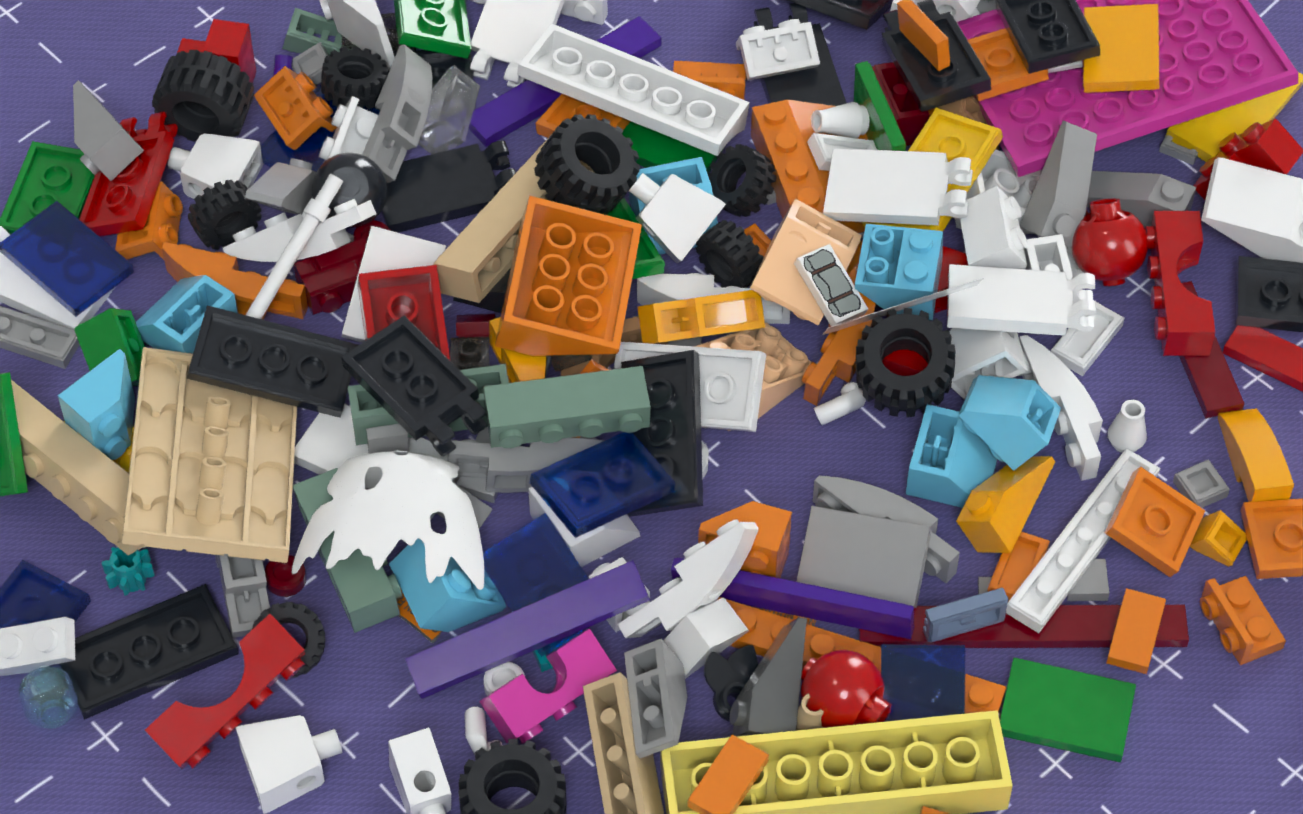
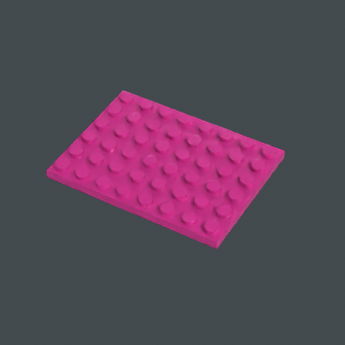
(1208, 61)

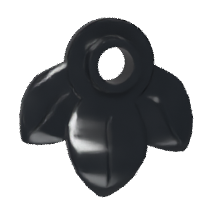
(729, 676)

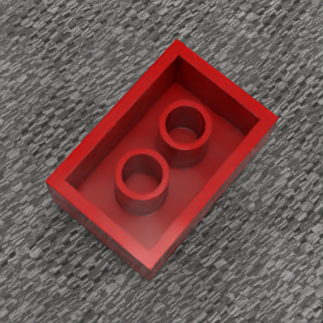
(406, 293)

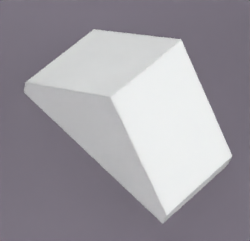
(705, 632)

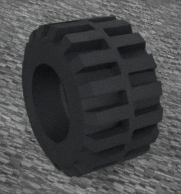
(203, 95)
(601, 149)
(905, 333)
(512, 767)

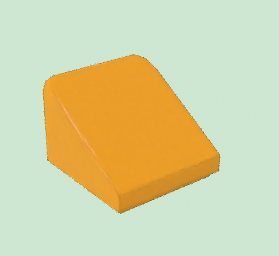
(1219, 538)

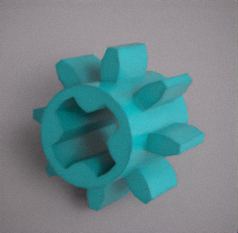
(128, 571)

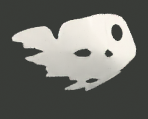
(395, 510)

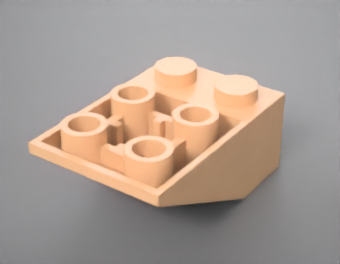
(799, 234)
(783, 362)

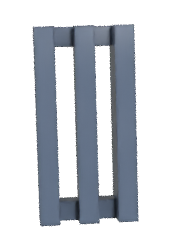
(965, 615)

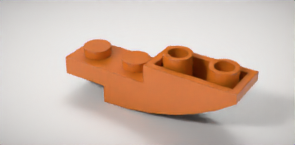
(186, 262)
(837, 357)

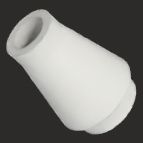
(843, 120)
(1128, 427)

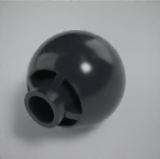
(361, 182)

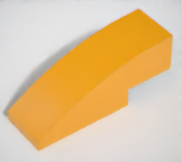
(701, 316)
(1256, 455)

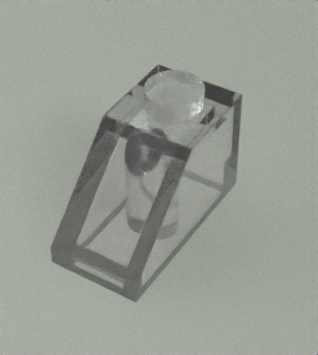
(449, 111)

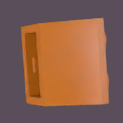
(771, 542)

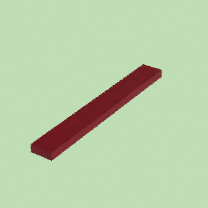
(1068, 628)

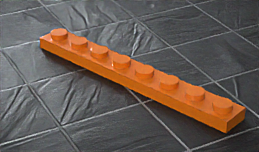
(765, 627)

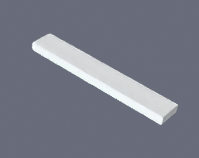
(1074, 548)

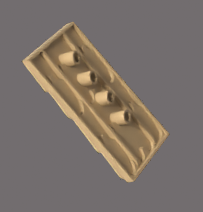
(208, 466)

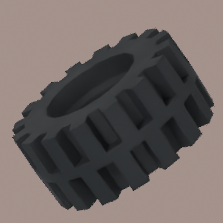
(342, 66)
(754, 186)
(223, 213)
(729, 255)
(310, 624)

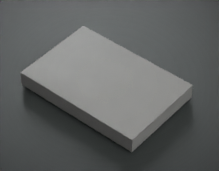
(864, 555)

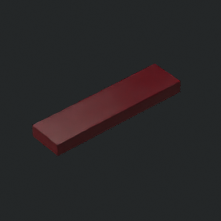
(1212, 379)

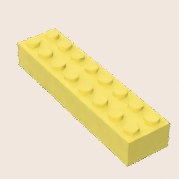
(861, 768)

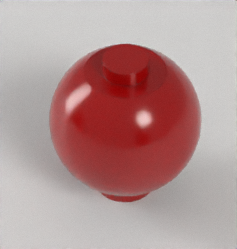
(1109, 242)
(844, 688)

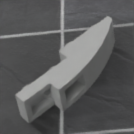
(402, 113)
(510, 468)
(870, 500)
(243, 591)

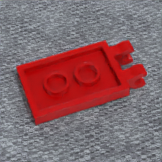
(127, 199)

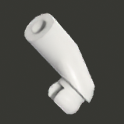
(849, 401)
(476, 729)

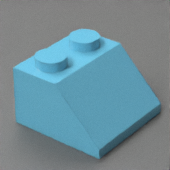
(102, 406)

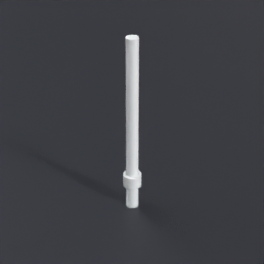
(316, 212)

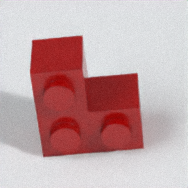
(228, 40)
(1260, 145)

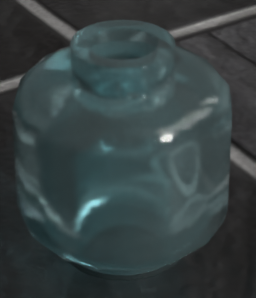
(48, 697)

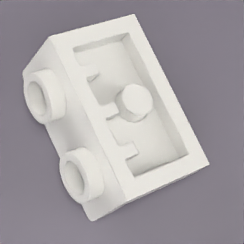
(778, 49)
(352, 130)

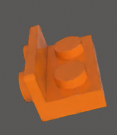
(721, 76)
(294, 106)
(160, 227)
(1241, 619)

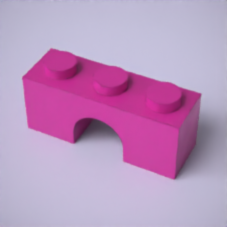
(519, 708)

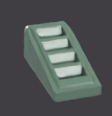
(304, 21)

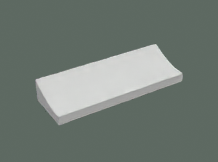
(634, 89)

